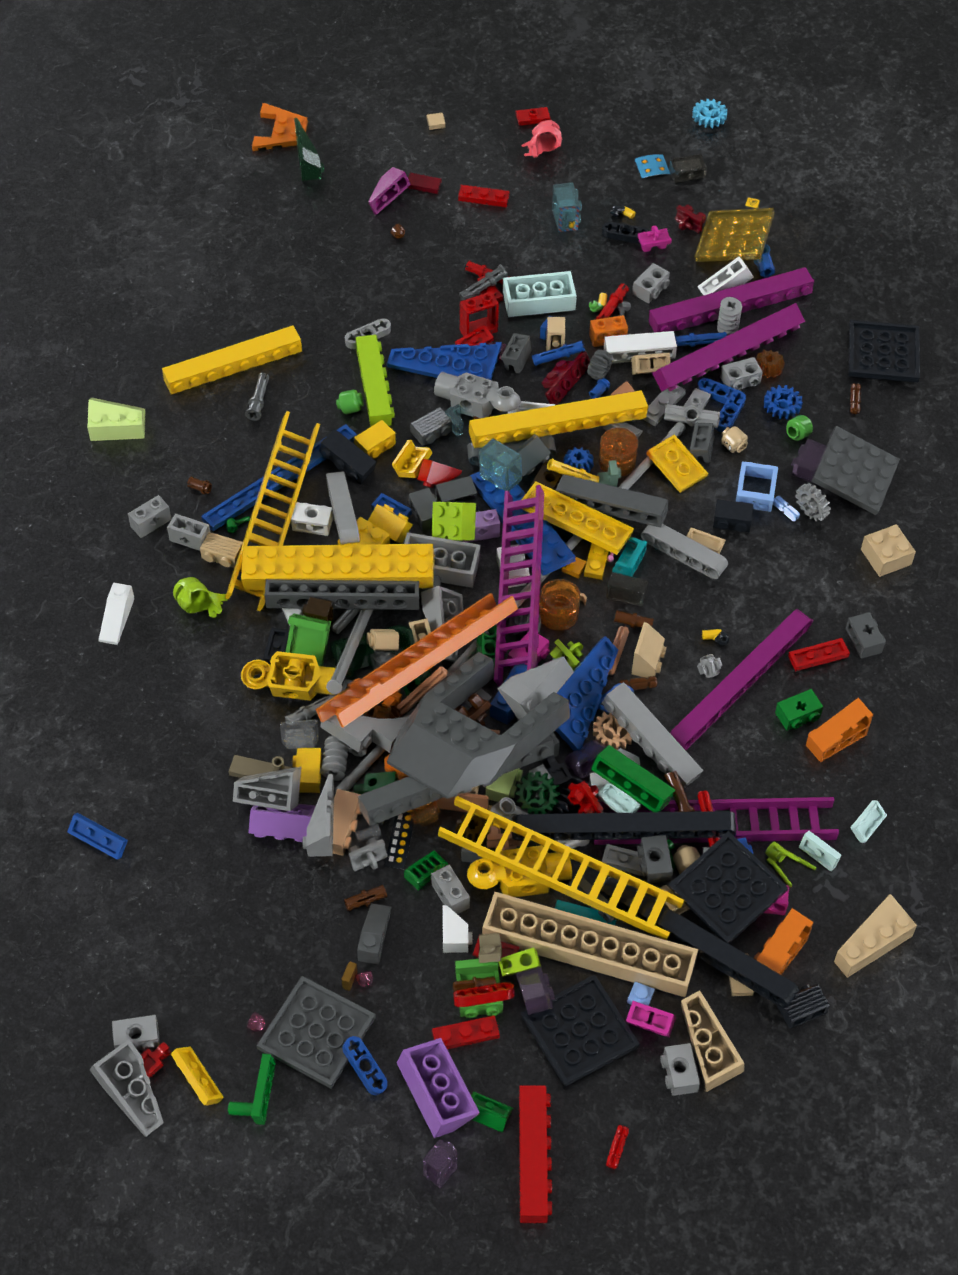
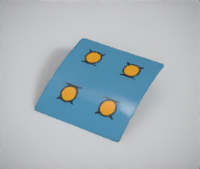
(652, 165)

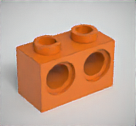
(607, 327)

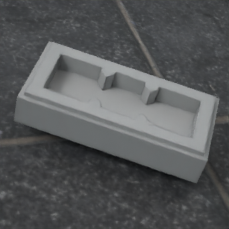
(698, 399)

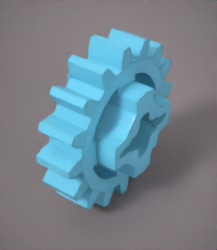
(709, 113)

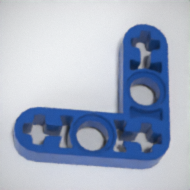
(727, 399)

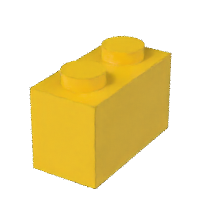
(376, 439)
(390, 522)
(310, 762)

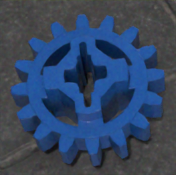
(783, 402)

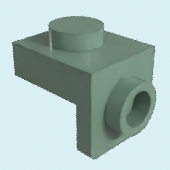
(610, 477)

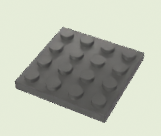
(855, 470)
(312, 1031)

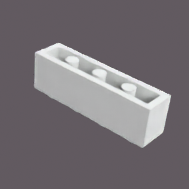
(626, 346)

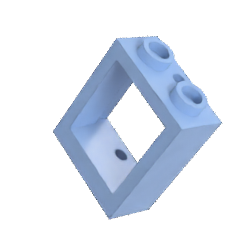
(762, 501)

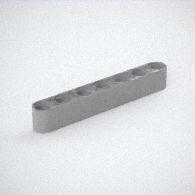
(342, 508)

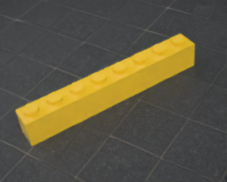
(232, 359)

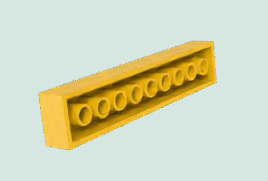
(338, 562)

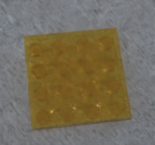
(734, 234)

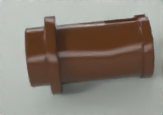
(203, 486)

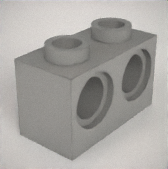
(651, 283)
(741, 374)

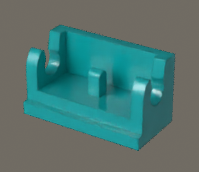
(630, 557)

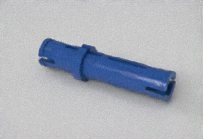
(698, 339)
(564, 351)

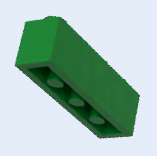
(633, 779)

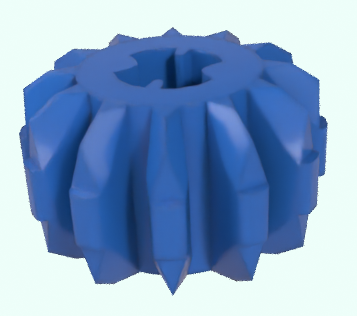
(579, 459)

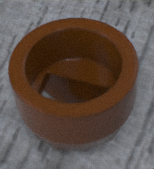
(398, 231)

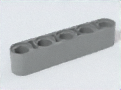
(685, 550)

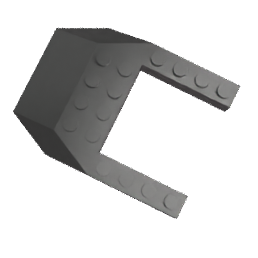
(458, 753)

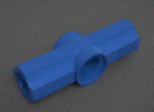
(765, 264)

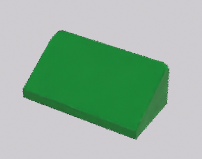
(491, 1112)

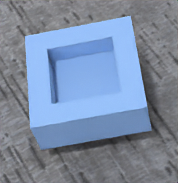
(641, 994)

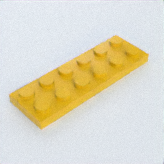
(581, 519)

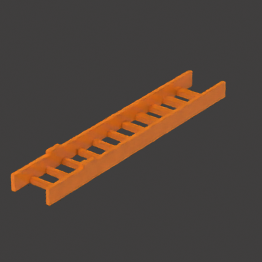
(415, 660)

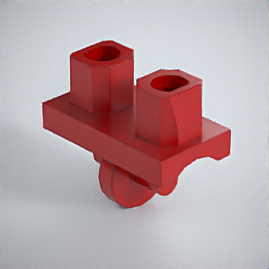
(585, 797)

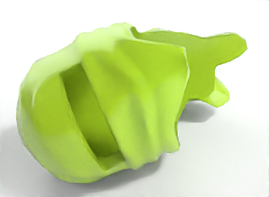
(195, 597)

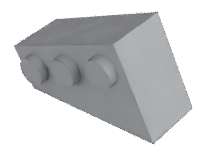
(270, 789)

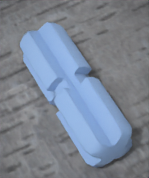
(789, 511)

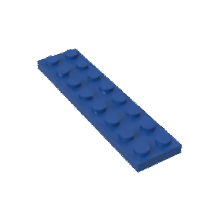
(554, 550)

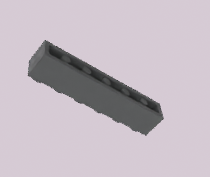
(615, 500)

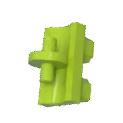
(562, 651)

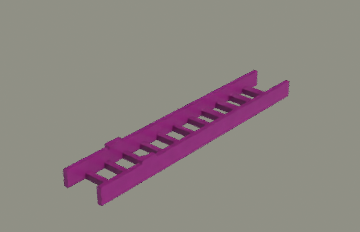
(506, 566)
(752, 805)

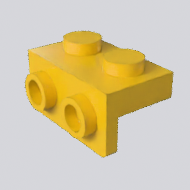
(410, 459)

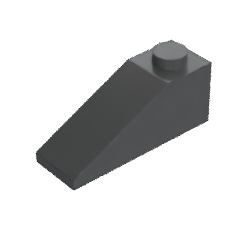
(373, 934)

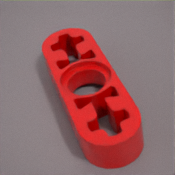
(484, 994)

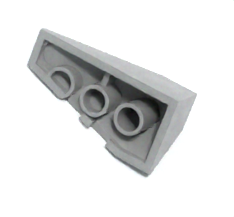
(439, 607)
(320, 828)
(126, 1082)

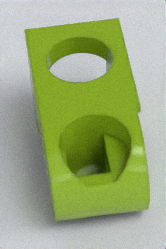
(519, 962)

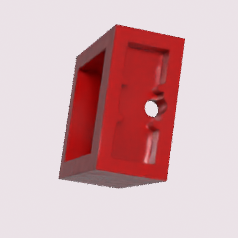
(474, 305)

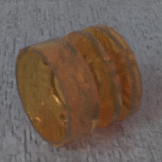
(621, 446)
(559, 604)

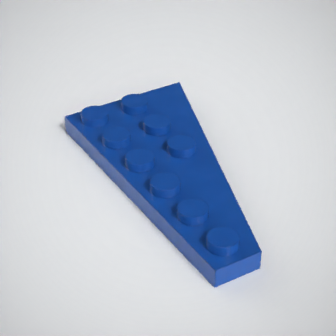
(451, 359)
(585, 691)

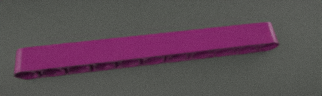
(741, 678)

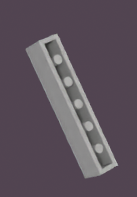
(651, 734)

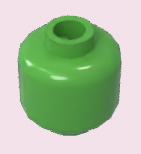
(350, 401)
(799, 427)

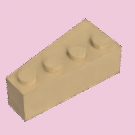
(875, 937)
(712, 1047)

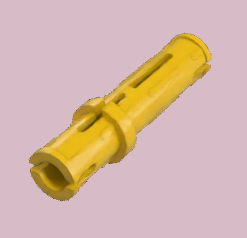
(562, 468)

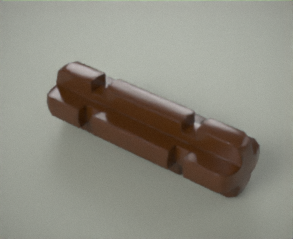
(855, 399)
(641, 683)

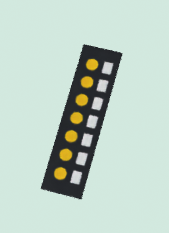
(399, 841)

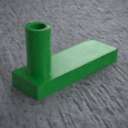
(259, 1107)

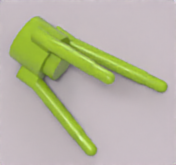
(778, 853)

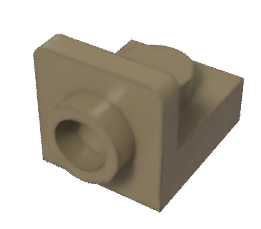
(490, 948)

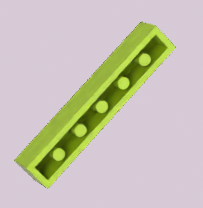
(373, 380)

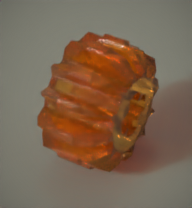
(770, 363)

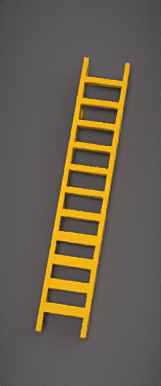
(249, 536)
(585, 860)

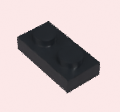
(276, 642)

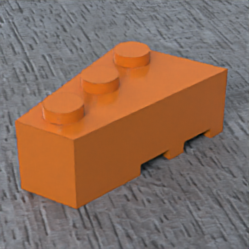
(840, 730)
(785, 942)

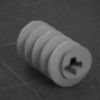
(729, 315)
(334, 758)

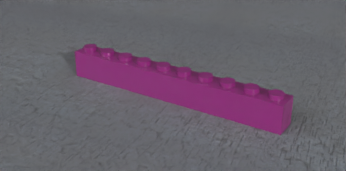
(751, 295)
(728, 347)

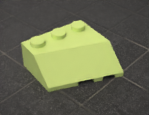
(114, 421)

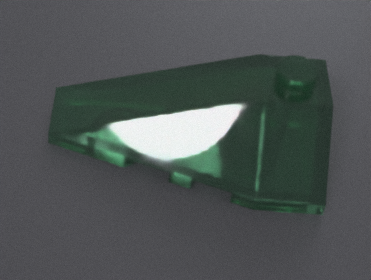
(308, 156)

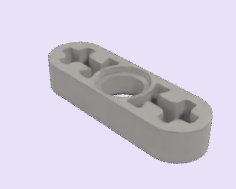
(379, 327)

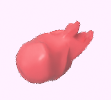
(545, 138)

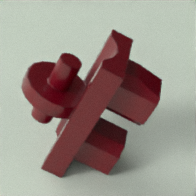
(688, 219)

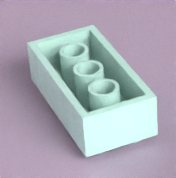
(539, 294)

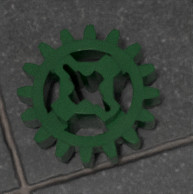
(531, 787)

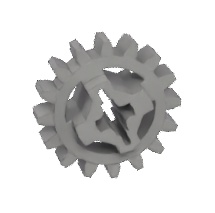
(812, 502)

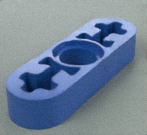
(350, 1055)

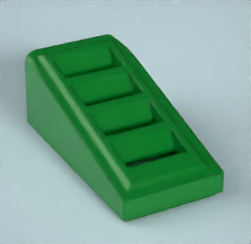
(418, 883)

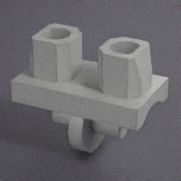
(367, 855)

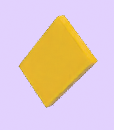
(677, 463)

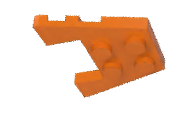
(283, 129)

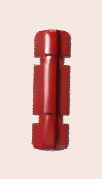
(617, 1147)

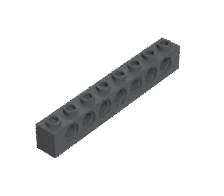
(343, 593)

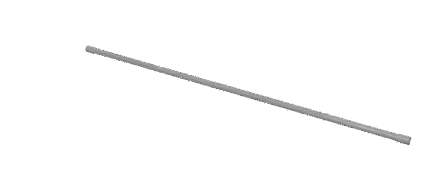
(349, 781)

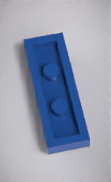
(97, 836)

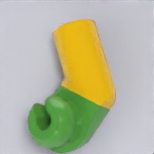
(597, 306)

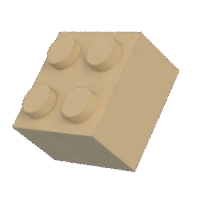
(888, 550)

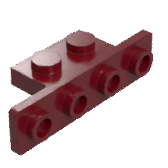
(564, 377)

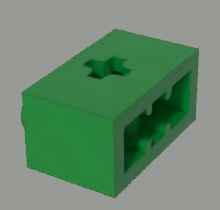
(799, 710)

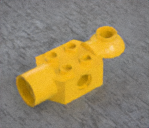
(289, 676)
(514, 883)

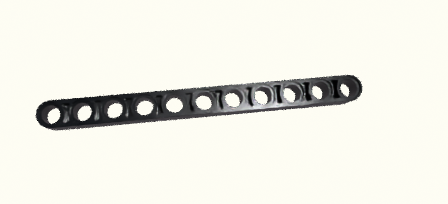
(628, 825)
(711, 948)

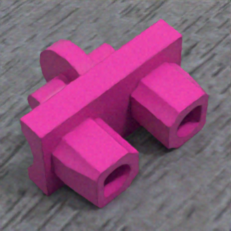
(654, 238)

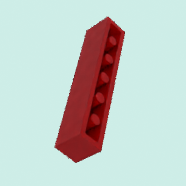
(533, 1154)

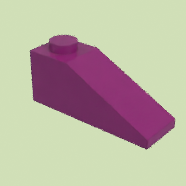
(388, 188)

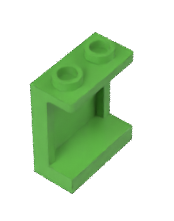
(308, 636)
(472, 968)

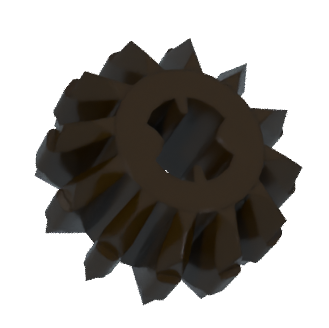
(476, 823)

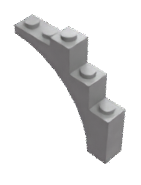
(365, 730)

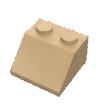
(648, 652)

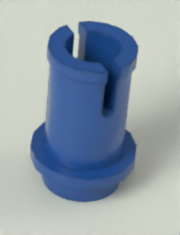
(602, 386)

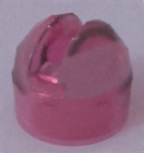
(364, 977)
(256, 1022)

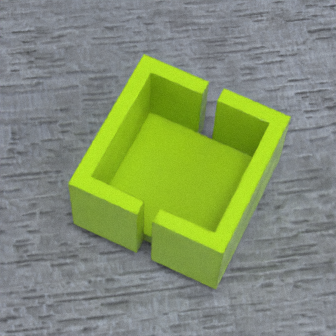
(454, 520)

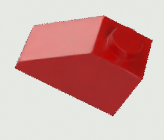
(436, 473)

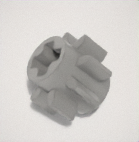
(709, 665)

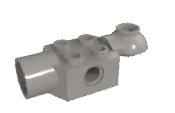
(475, 394)

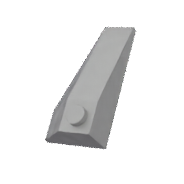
(531, 687)

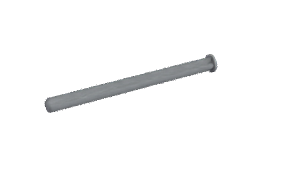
(334, 686)

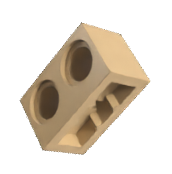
(649, 363)

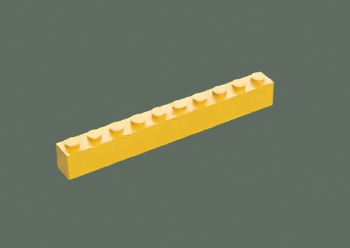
(558, 418)

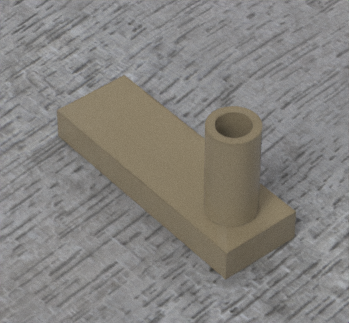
(245, 766)

